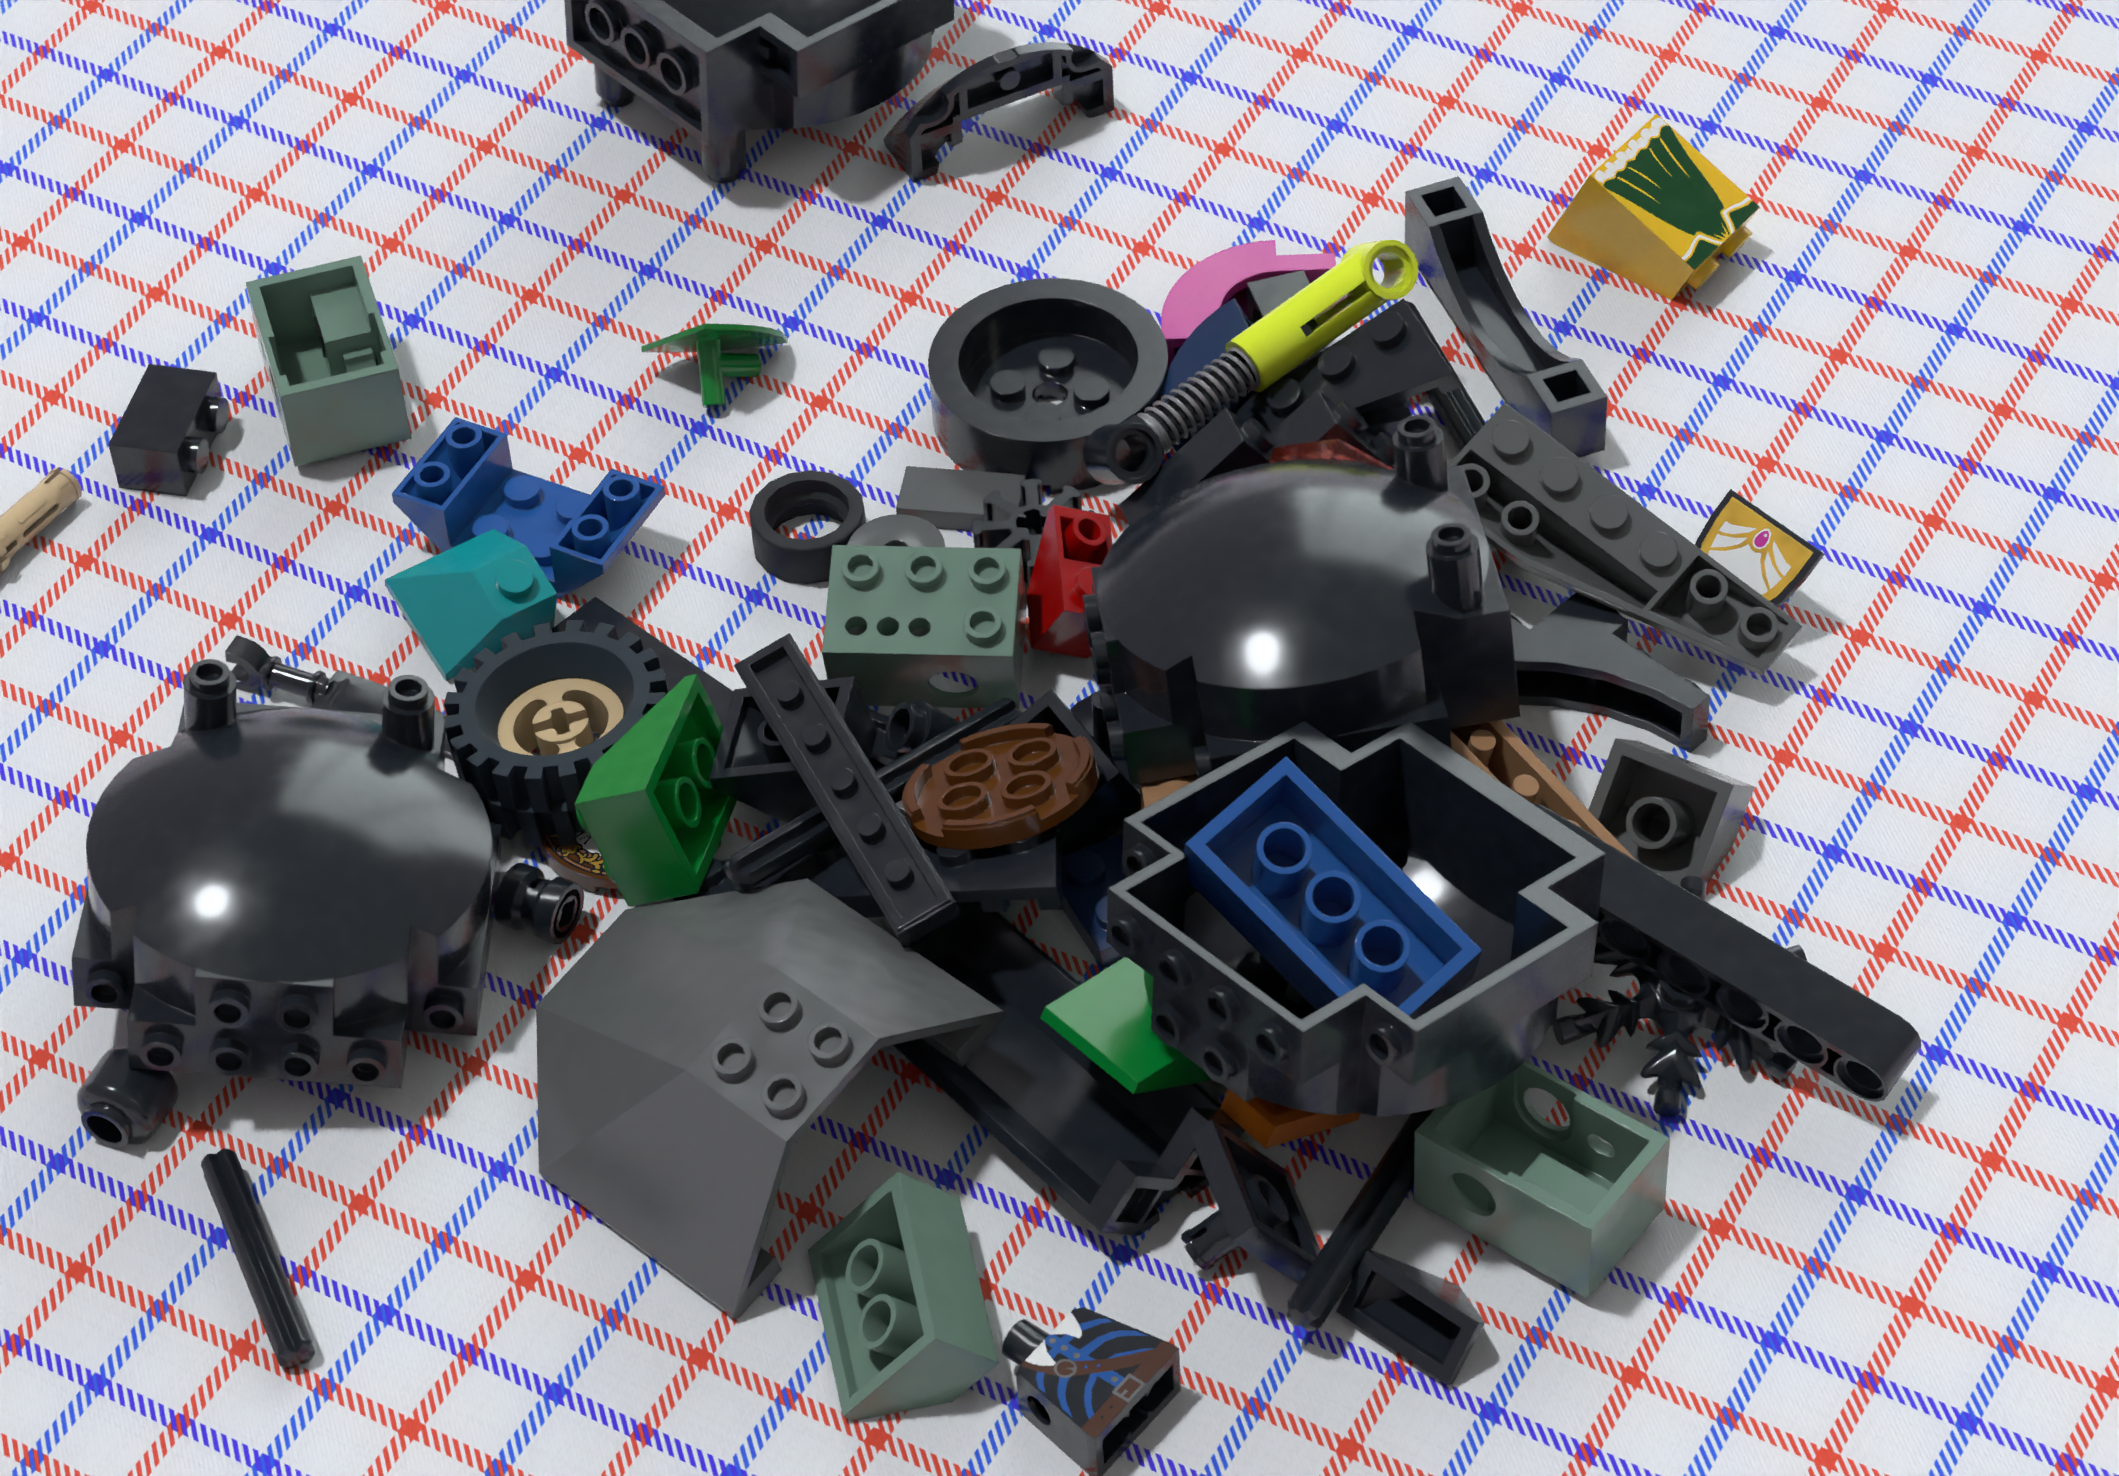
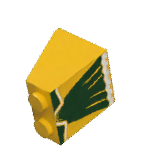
(1656, 213)

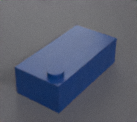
(1325, 899)

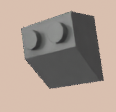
(1669, 809)

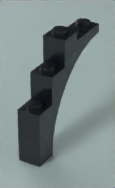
(1584, 664)

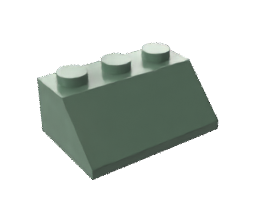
(902, 1301)

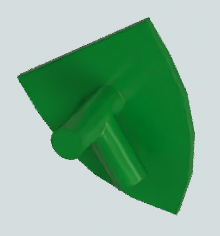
(713, 365)

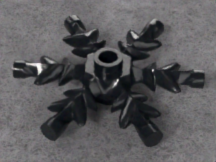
(1677, 1017)

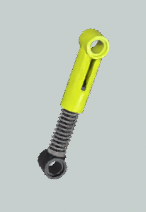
(1256, 358)

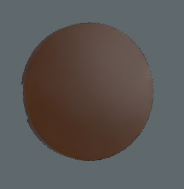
(1000, 787)

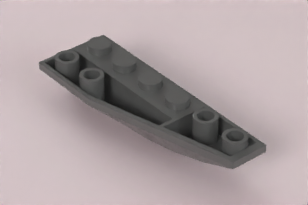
(1597, 540)

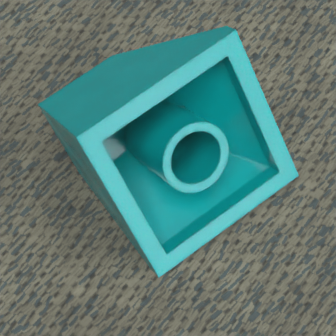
(473, 599)

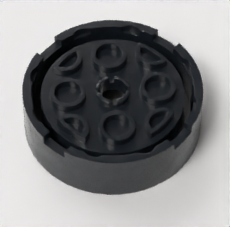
(1049, 341)

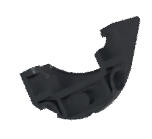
(992, 83)

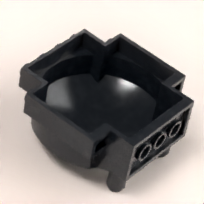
(752, 61)
(1301, 600)
(1464, 838)
(289, 890)

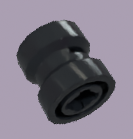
(538, 903)

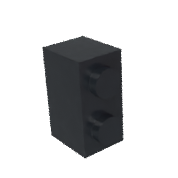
(168, 430)

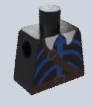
(1092, 1383)

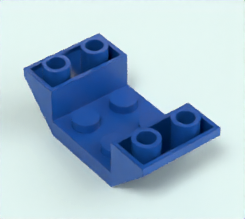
(470, 488)

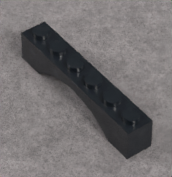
(1464, 269)

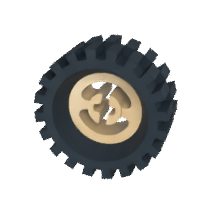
(551, 697)

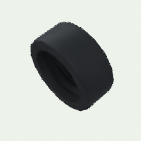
(796, 496)

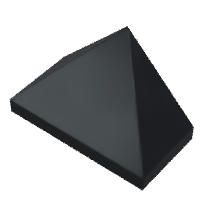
(1413, 1314)

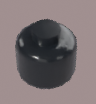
(124, 1102)

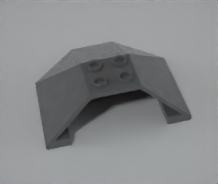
(707, 1048)

